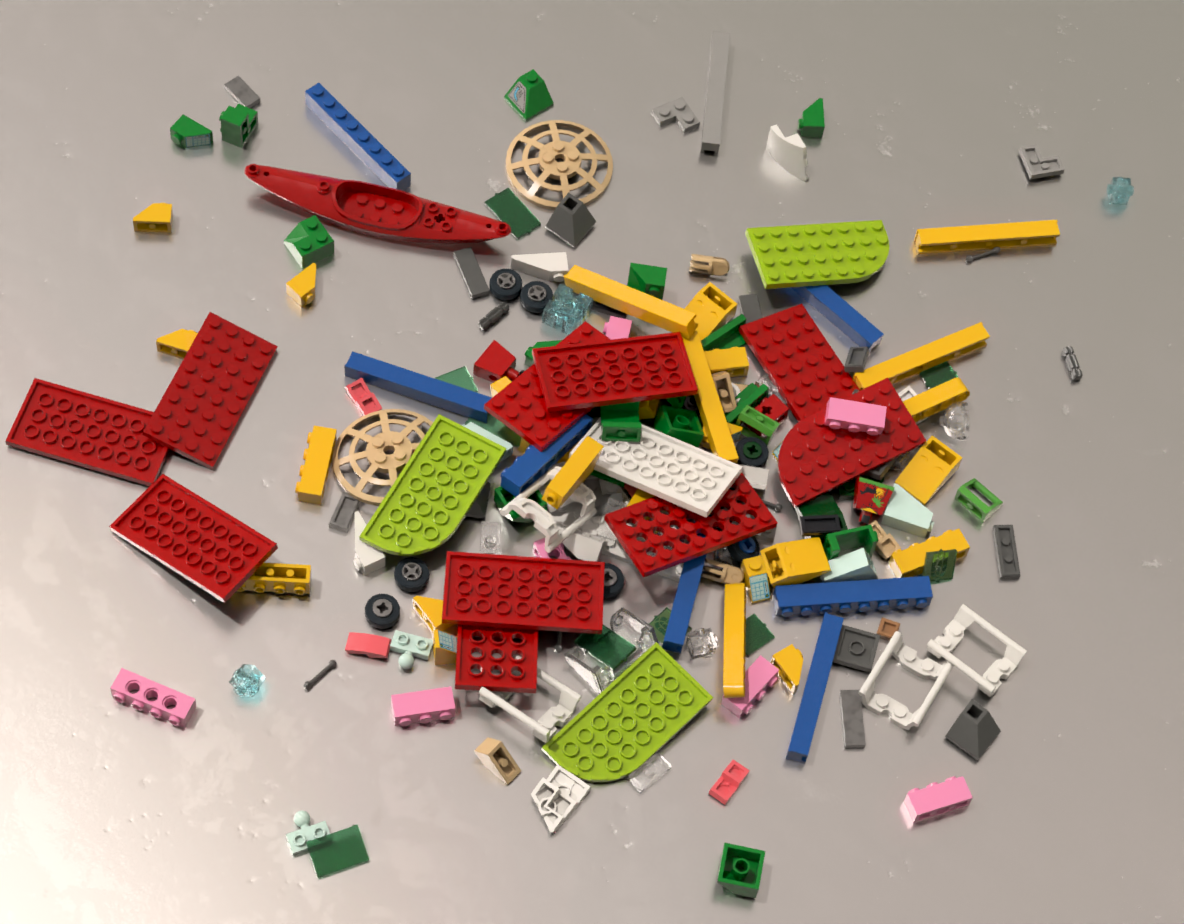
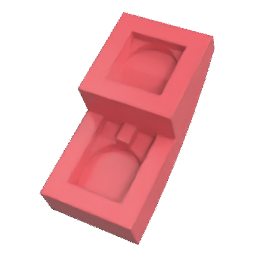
(362, 397)
(369, 644)
(729, 782)

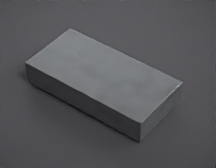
(242, 92)
(344, 513)

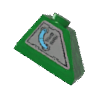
(529, 95)

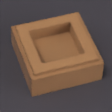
(887, 628)

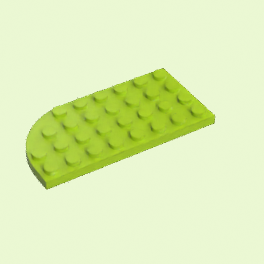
(818, 253)
(433, 490)
(629, 719)

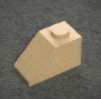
(724, 390)
(497, 759)

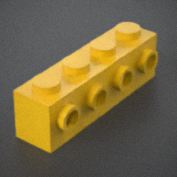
(280, 579)

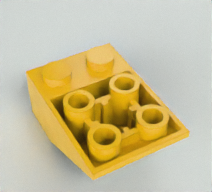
(712, 309)
(929, 470)
(795, 561)

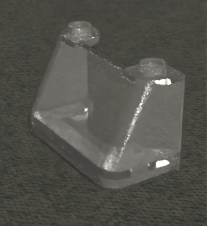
(628, 627)

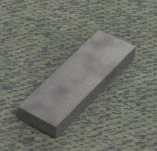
(852, 719)

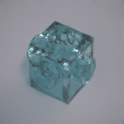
(1120, 190)
(247, 680)

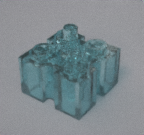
(567, 309)

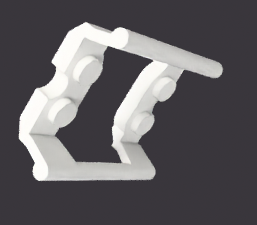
(543, 519)
(954, 632)
(908, 660)
(554, 716)

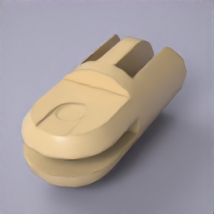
(709, 265)
(729, 573)

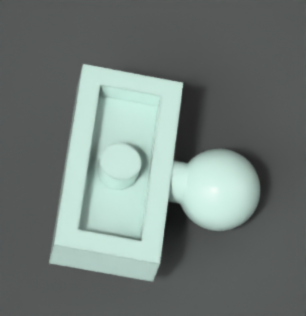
(410, 647)
(298, 838)

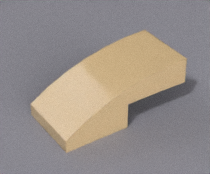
(886, 543)

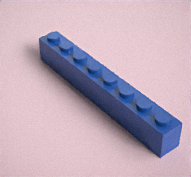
(357, 138)
(852, 596)

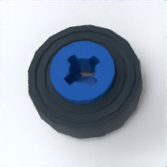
(744, 549)

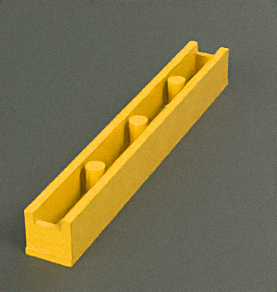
(986, 236)
(631, 301)
(924, 357)
(709, 402)

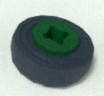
(758, 454)

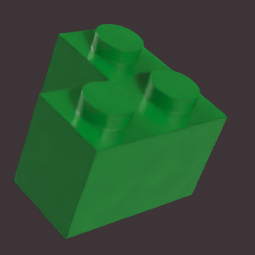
(237, 124)

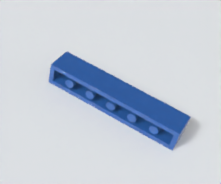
(534, 463)

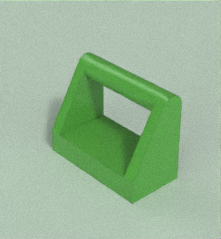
(758, 421)
(973, 503)

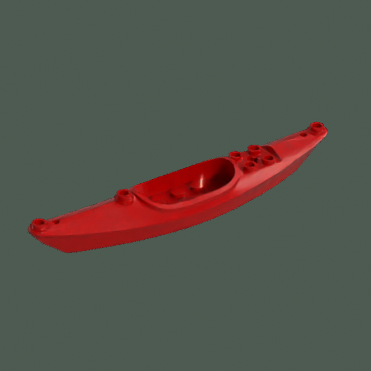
(376, 208)

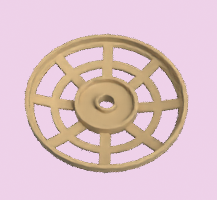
(558, 170)
(376, 451)

